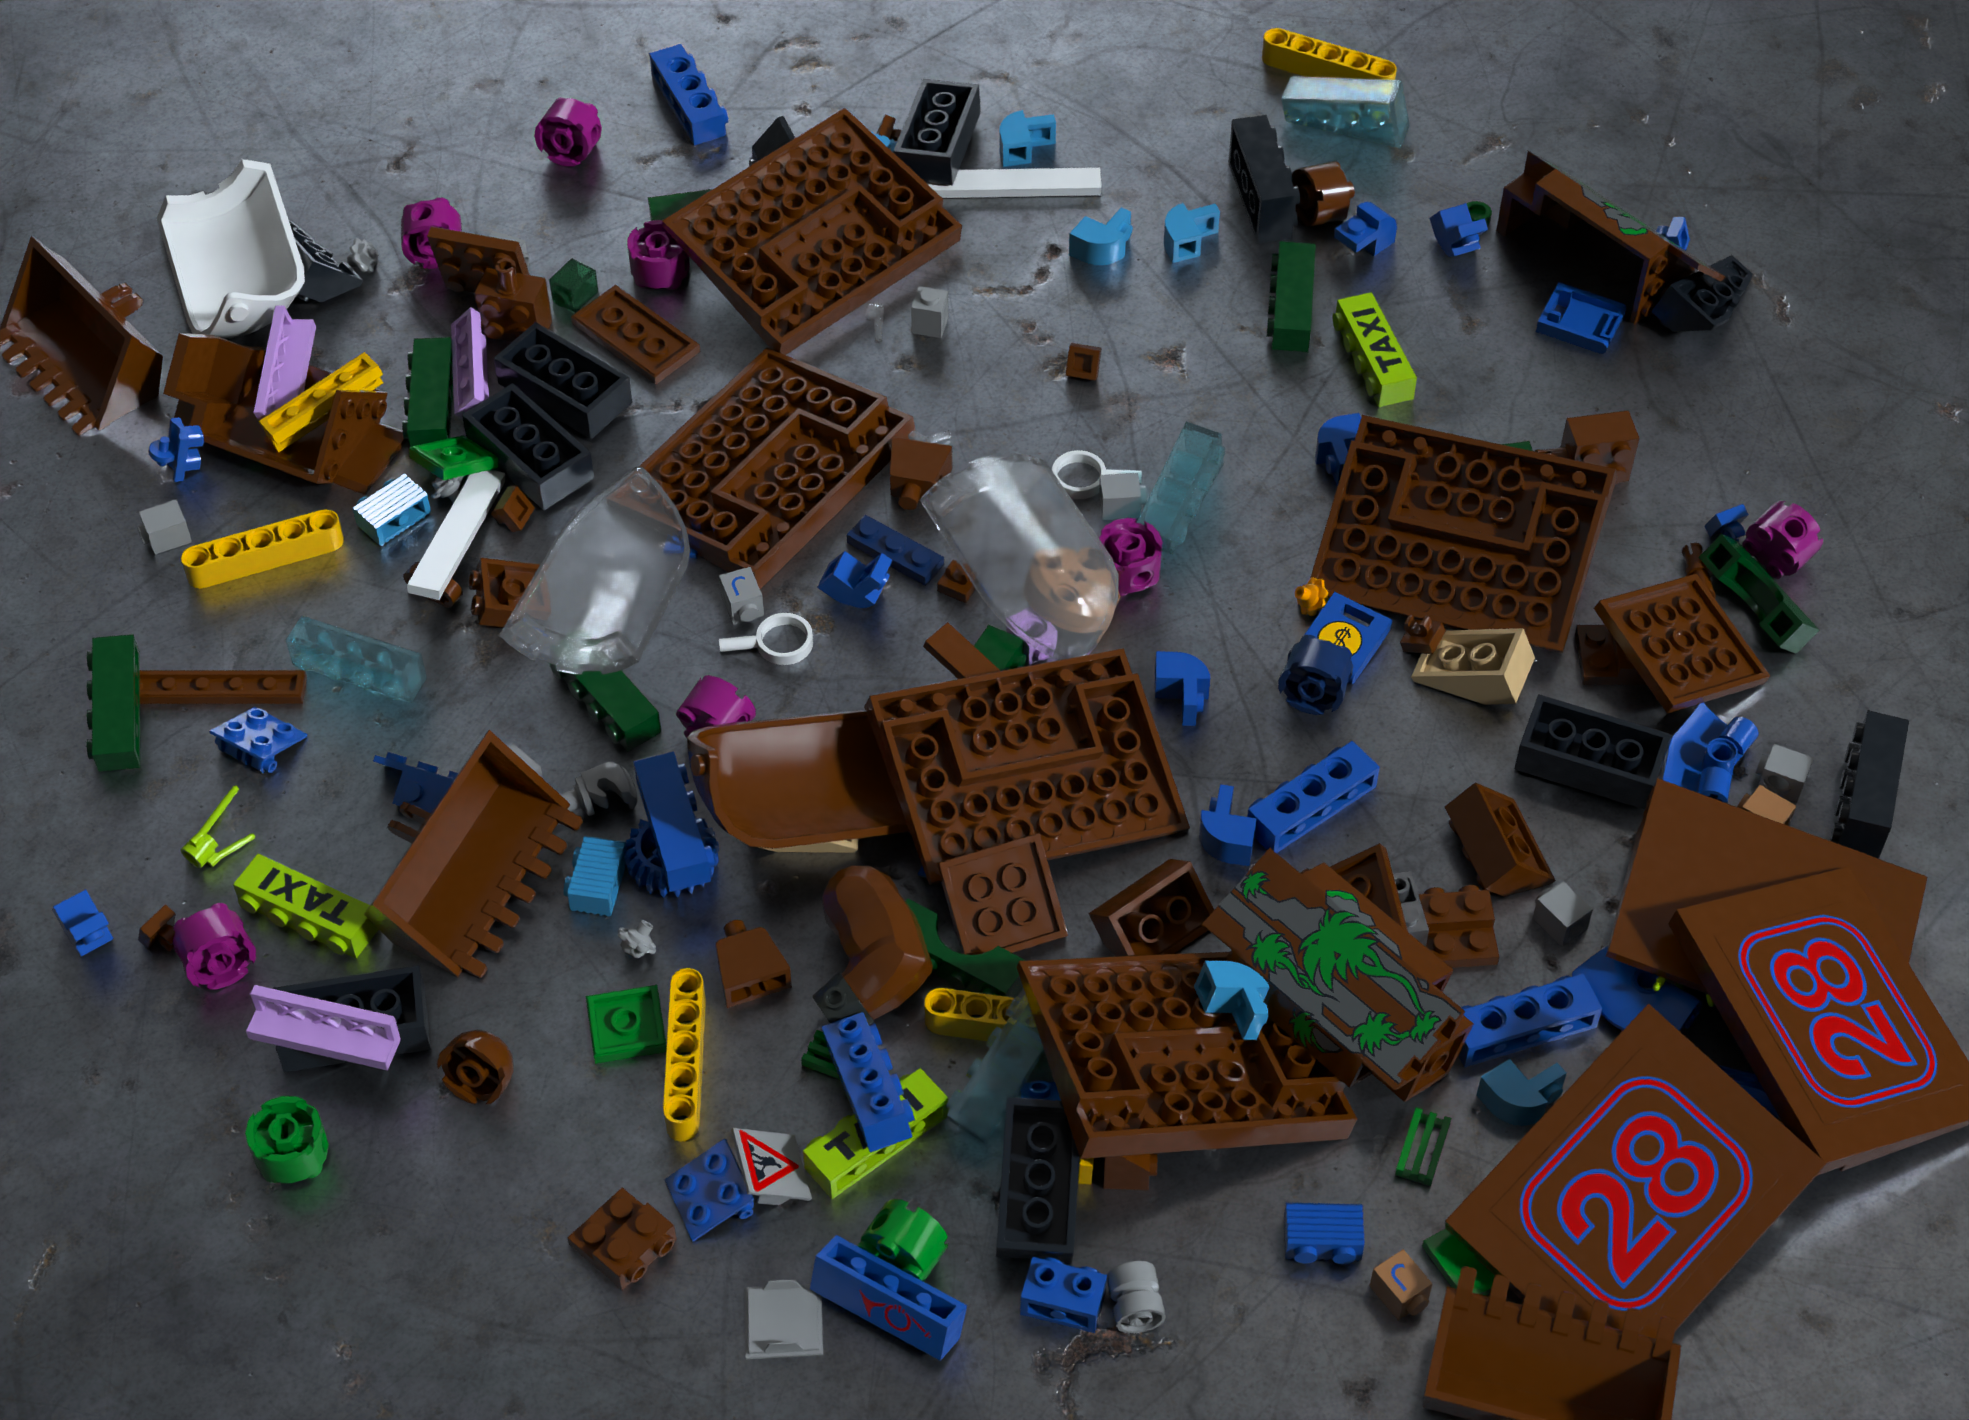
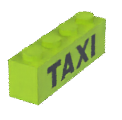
(1374, 349)
(305, 906)
(843, 1155)

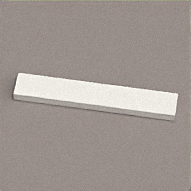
(1022, 183)
(455, 534)

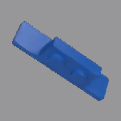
(417, 784)

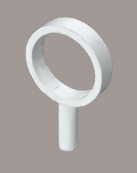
(1091, 459)
(755, 641)

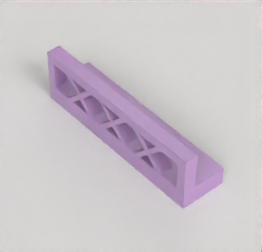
(284, 362)
(469, 362)
(322, 1029)

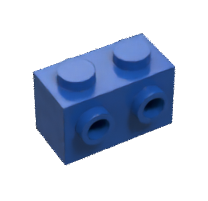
(1063, 1294)

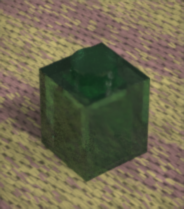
(573, 285)

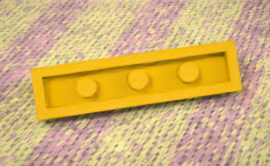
(314, 405)

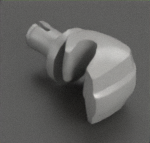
(594, 781)

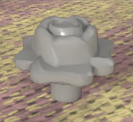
(363, 255)
(446, 488)
(637, 940)

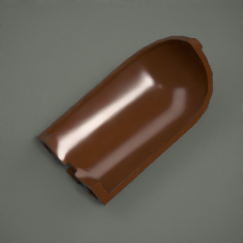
(795, 780)

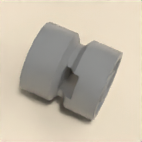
(1135, 1290)

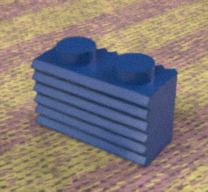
(1324, 1232)

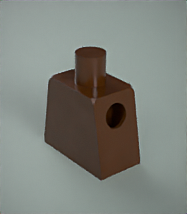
(916, 469)
(750, 964)

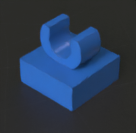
(1676, 232)
(1728, 523)

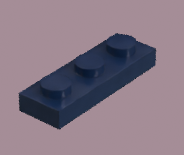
(906, 554)

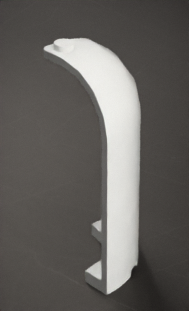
(232, 253)

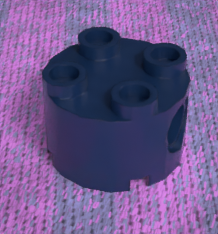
(1316, 675)

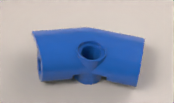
(1706, 751)
(1623, 998)

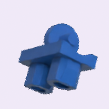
(174, 448)

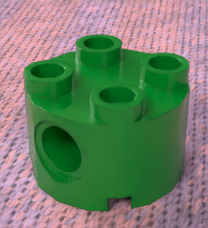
(287, 1140)
(905, 1238)

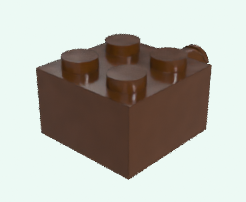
(511, 301)
(1600, 440)

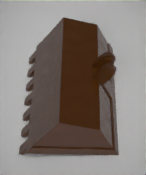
(78, 341)
(470, 859)
(1543, 1365)

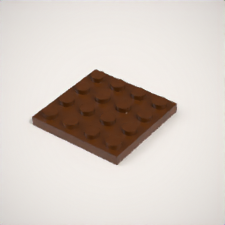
(1681, 643)

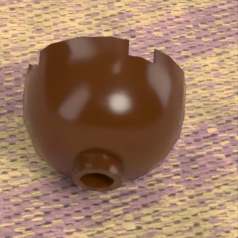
(476, 1066)

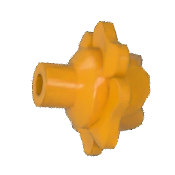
(1312, 596)

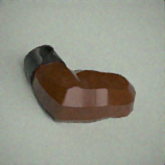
(879, 939)

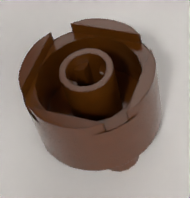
(1323, 193)

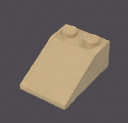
(1478, 665)

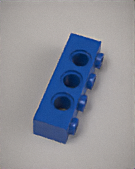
(688, 94)
(1355, 777)
(1577, 1013)

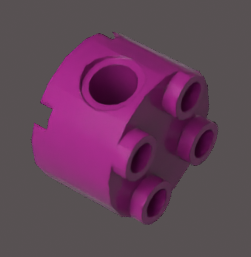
(568, 131)
(415, 226)
(656, 257)
(1783, 539)
(1135, 553)
(714, 703)
(213, 947)

